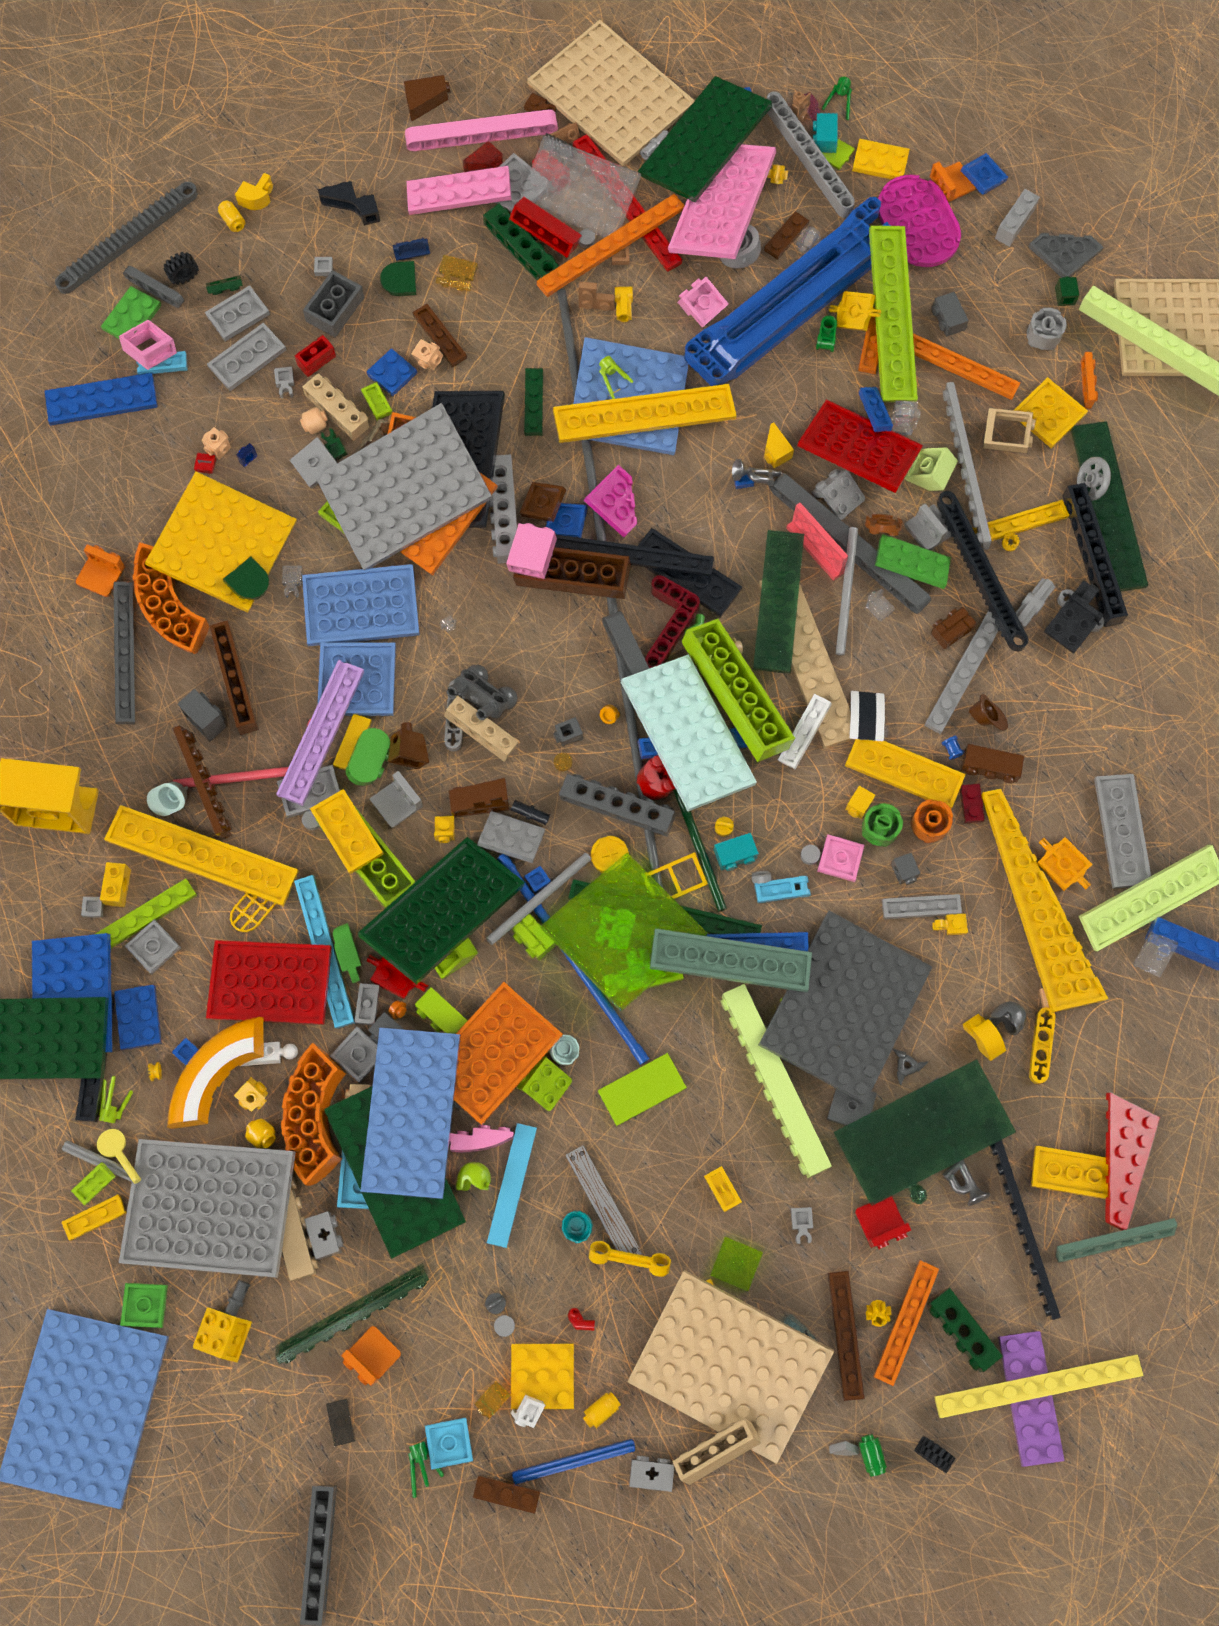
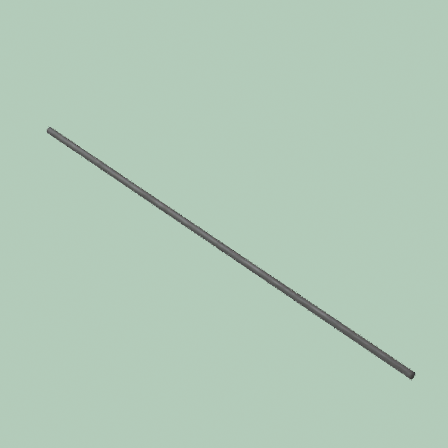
(612, 604)

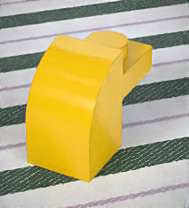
(256, 196)
(986, 1036)

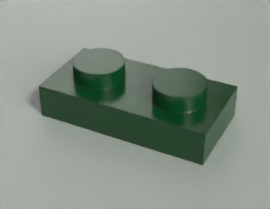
(218, 286)

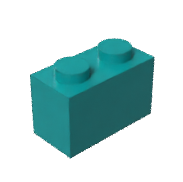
(826, 132)
(736, 852)

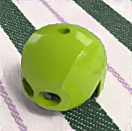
(473, 1173)

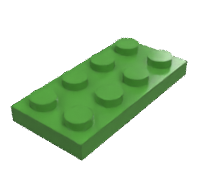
(912, 561)

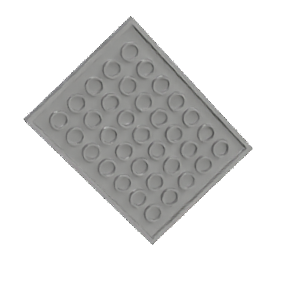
(403, 487)
(208, 1208)

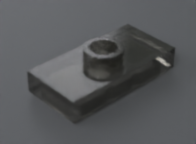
(340, 1422)

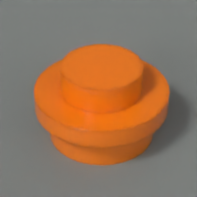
(397, 1009)

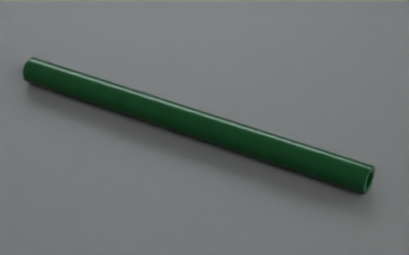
(702, 855)

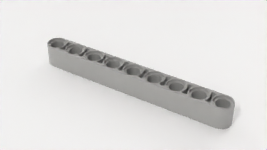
(810, 155)

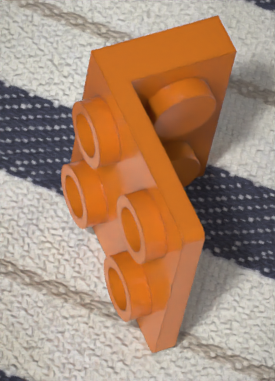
(951, 180)

